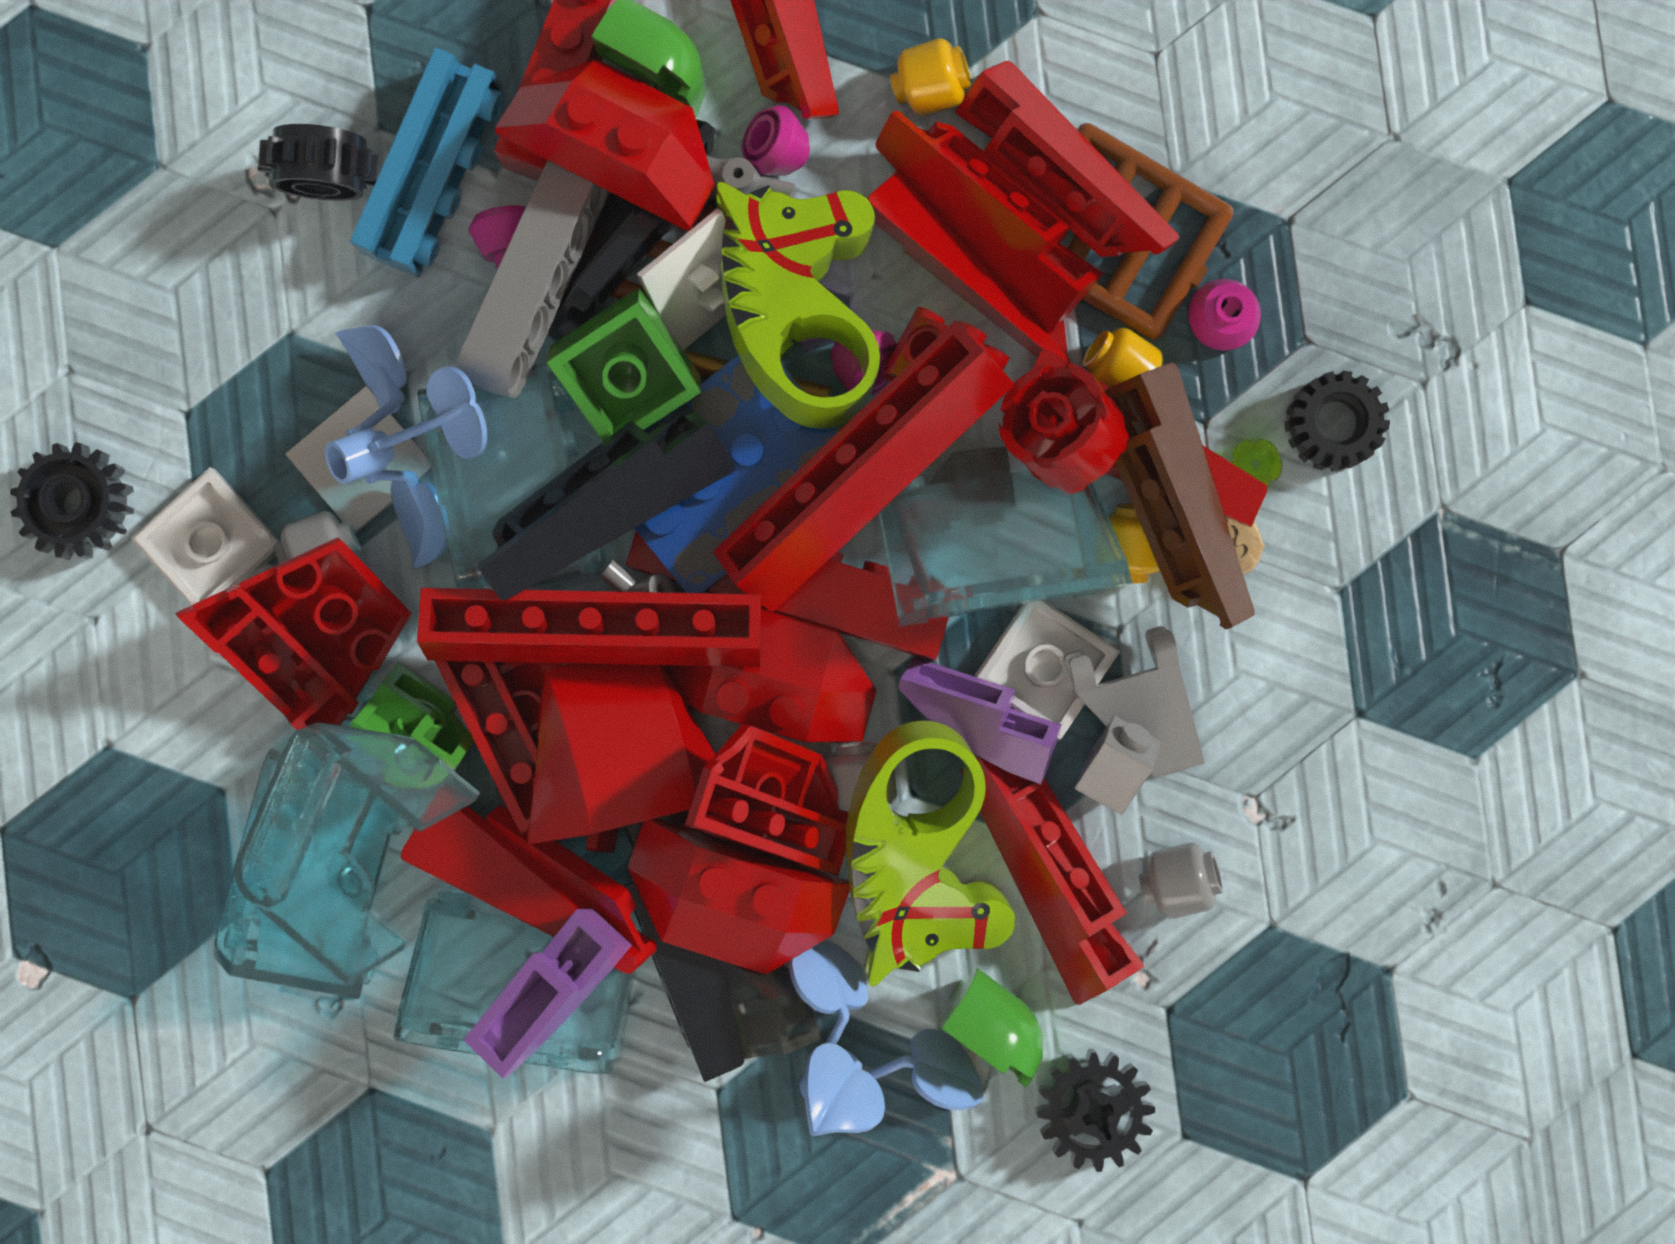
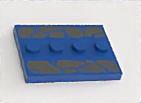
(764, 455)

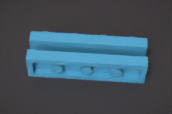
(428, 163)

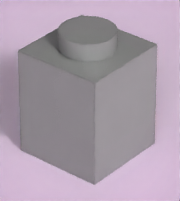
(1118, 764)

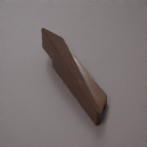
(1177, 496)

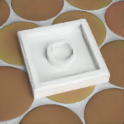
(207, 539)
(1032, 662)

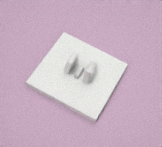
(687, 281)
(357, 500)

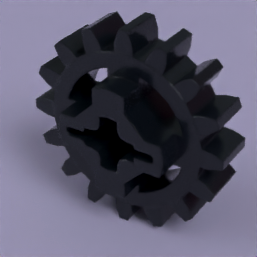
(1116, 1102)

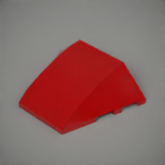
(304, 631)
(612, 750)

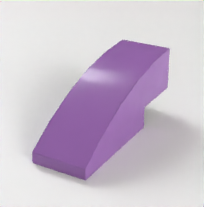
(983, 718)
(547, 991)

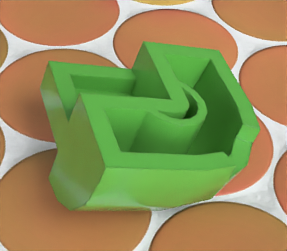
(652, 50)
(419, 710)
(995, 1026)

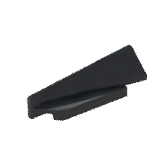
(613, 251)
(604, 497)
(693, 987)

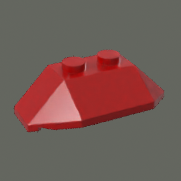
(616, 138)
(802, 690)
(502, 715)
(772, 800)
(732, 898)

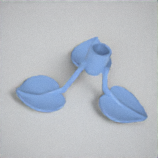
(368, 452)
(834, 1086)

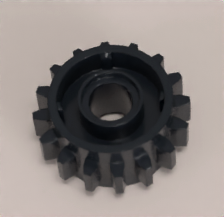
(317, 162)
(43, 495)

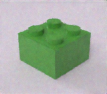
(624, 367)

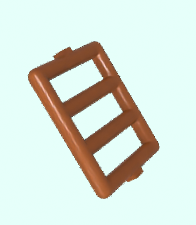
(1192, 268)

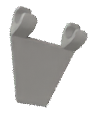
(1147, 698)

